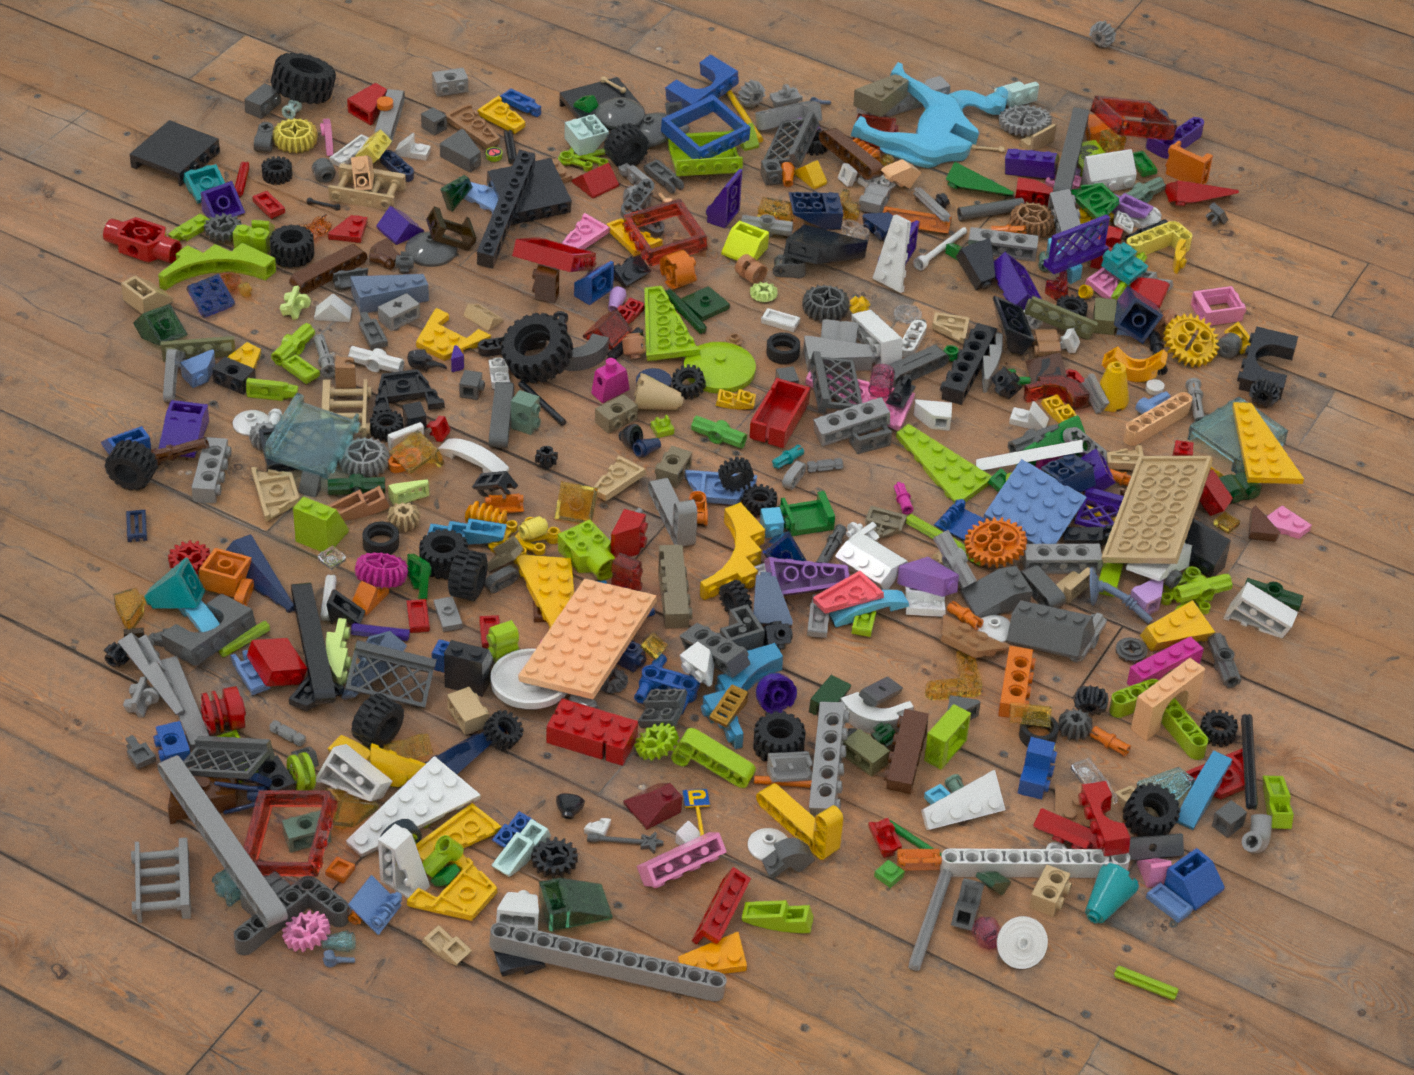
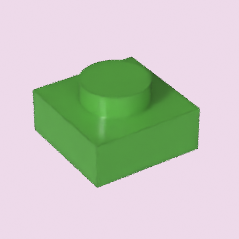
(889, 873)

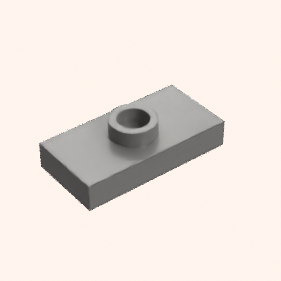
(448, 614)

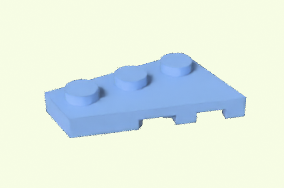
(482, 195)

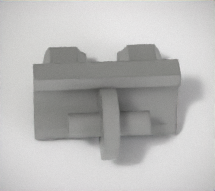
(785, 96)
(142, 697)

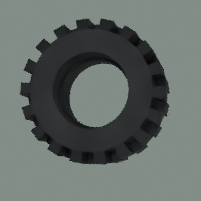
(626, 145)
(292, 246)
(131, 465)
(440, 549)
(467, 574)
(377, 721)
(778, 734)
(1159, 800)

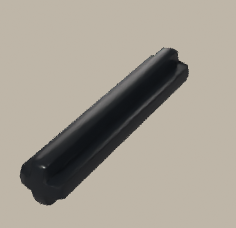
(510, 146)
(617, 351)

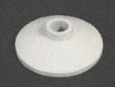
(245, 420)
(996, 627)
(761, 842)

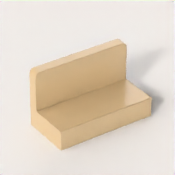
(1039, 139)
(1074, 584)

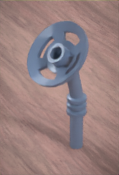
(1098, 586)

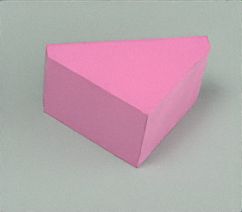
(1153, 870)

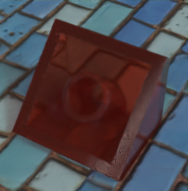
(612, 326)

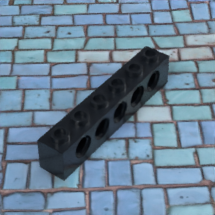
(968, 364)

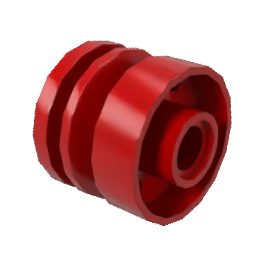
(219, 711)

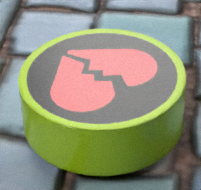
(494, 154)

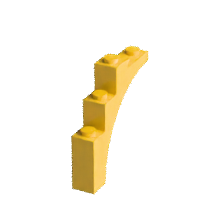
(747, 537)

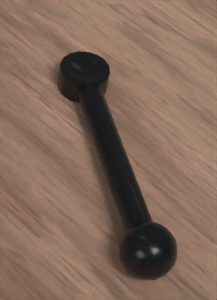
(336, 206)

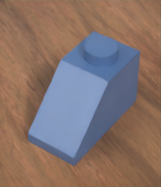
(198, 368)

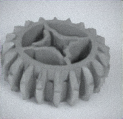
(365, 457)

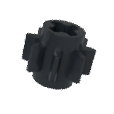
(546, 457)
(115, 655)

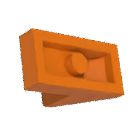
(369, 596)

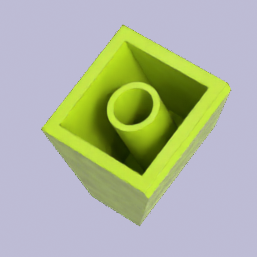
(318, 525)

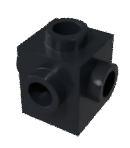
(1009, 385)
(778, 634)

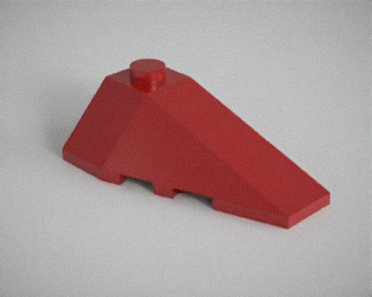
(1187, 192)

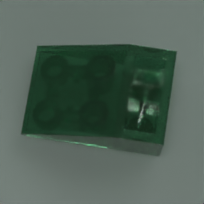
(572, 903)

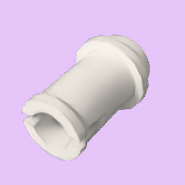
(275, 416)

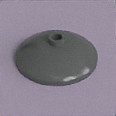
(620, 111)
(652, 128)
(429, 252)

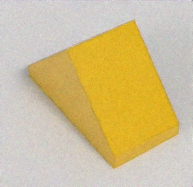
(812, 175)

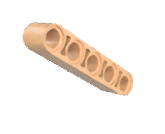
(1157, 418)

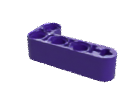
(1186, 133)

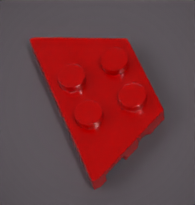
(1232, 780)

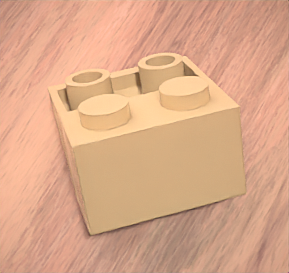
(144, 294)

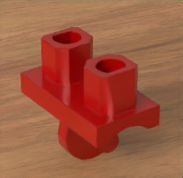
(885, 837)

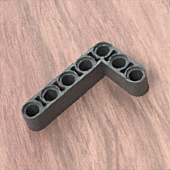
(303, 894)

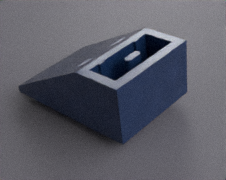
(818, 208)

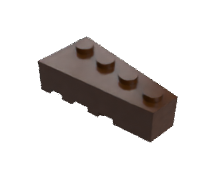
(907, 751)

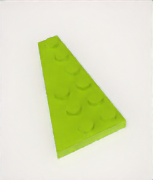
(665, 329)
(946, 469)

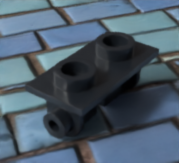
(901, 392)

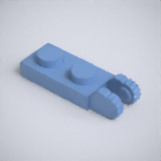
(248, 674)

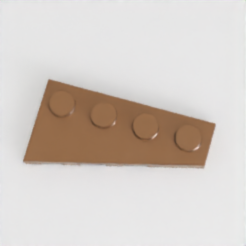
(475, 127)

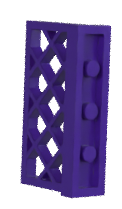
(1081, 252)
(1102, 502)

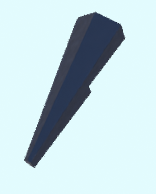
(261, 572)
(464, 752)

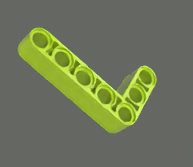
(1174, 718)

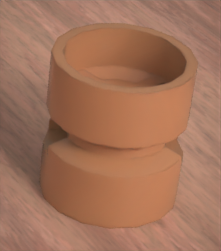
(751, 269)

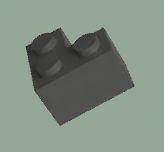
(744, 628)

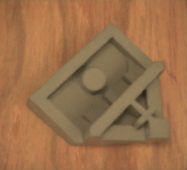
(887, 521)
(505, 553)

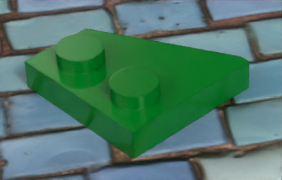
(419, 573)

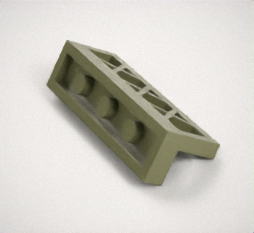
(1060, 317)
(192, 347)

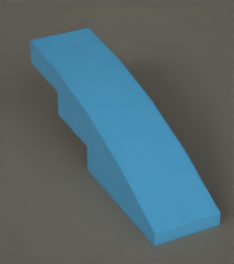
(475, 530)
(1203, 789)

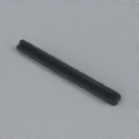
(1249, 762)

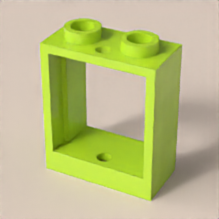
(947, 736)

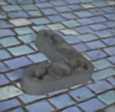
(636, 206)

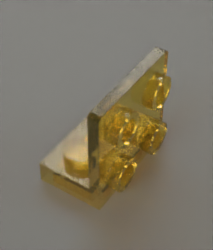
(415, 452)

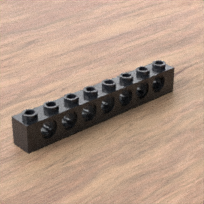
(506, 209)

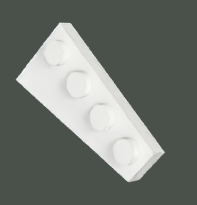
(891, 263)
(969, 802)

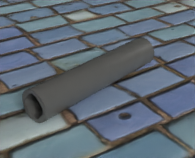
(988, 209)

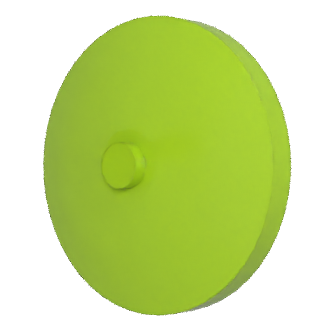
(723, 366)

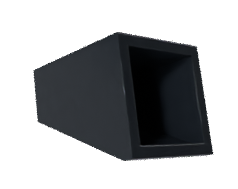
(467, 667)

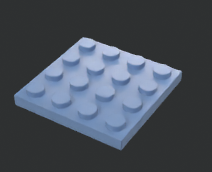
(1036, 504)

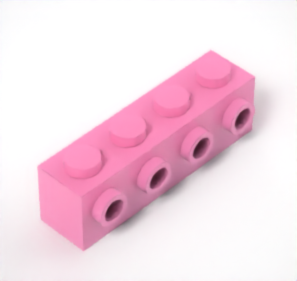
(681, 859)

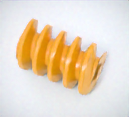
(481, 513)

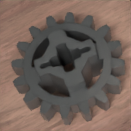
(221, 227)

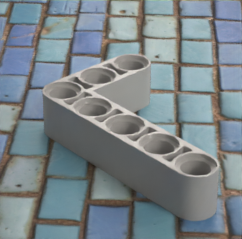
(677, 516)

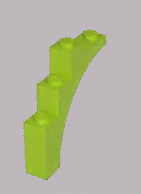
(216, 259)

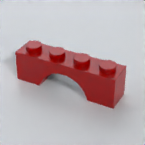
(1110, 835)

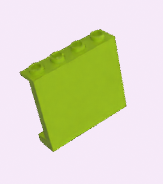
(720, 164)

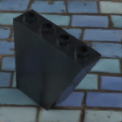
(823, 246)

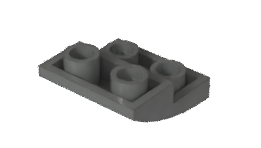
(663, 707)

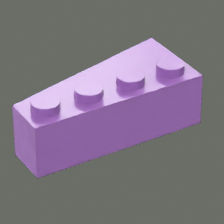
(805, 576)

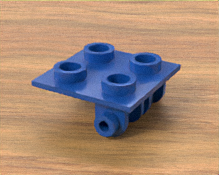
(958, 520)

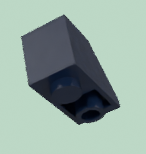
(878, 223)

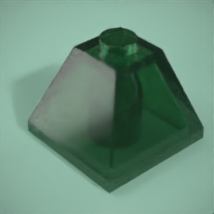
(160, 325)

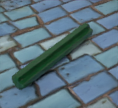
(686, 312)

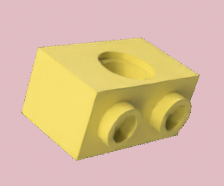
(375, 146)

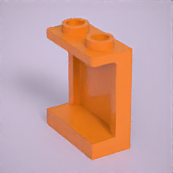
(1187, 165)

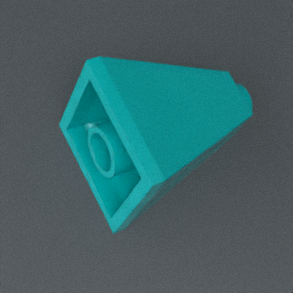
(177, 588)

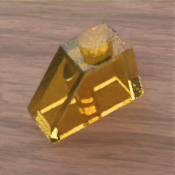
(129, 607)

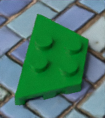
(1096, 199)

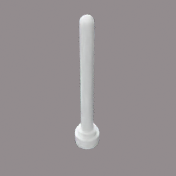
(922, 261)

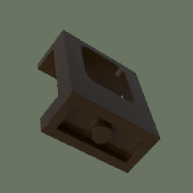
(438, 226)

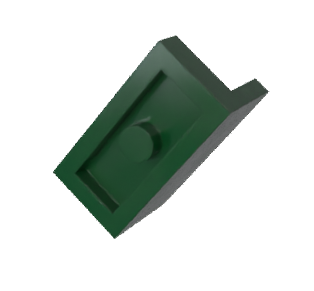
(831, 691)

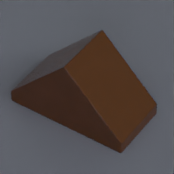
(1261, 527)

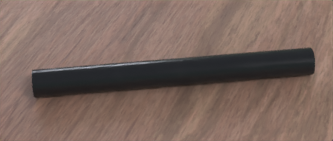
(553, 413)

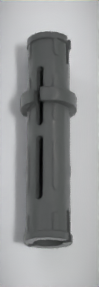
(833, 542)

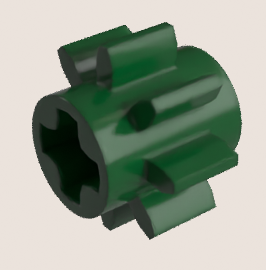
(883, 734)

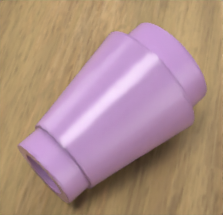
(616, 298)

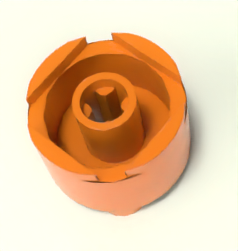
(678, 269)

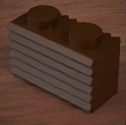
(546, 283)

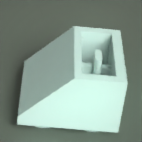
(585, 134)

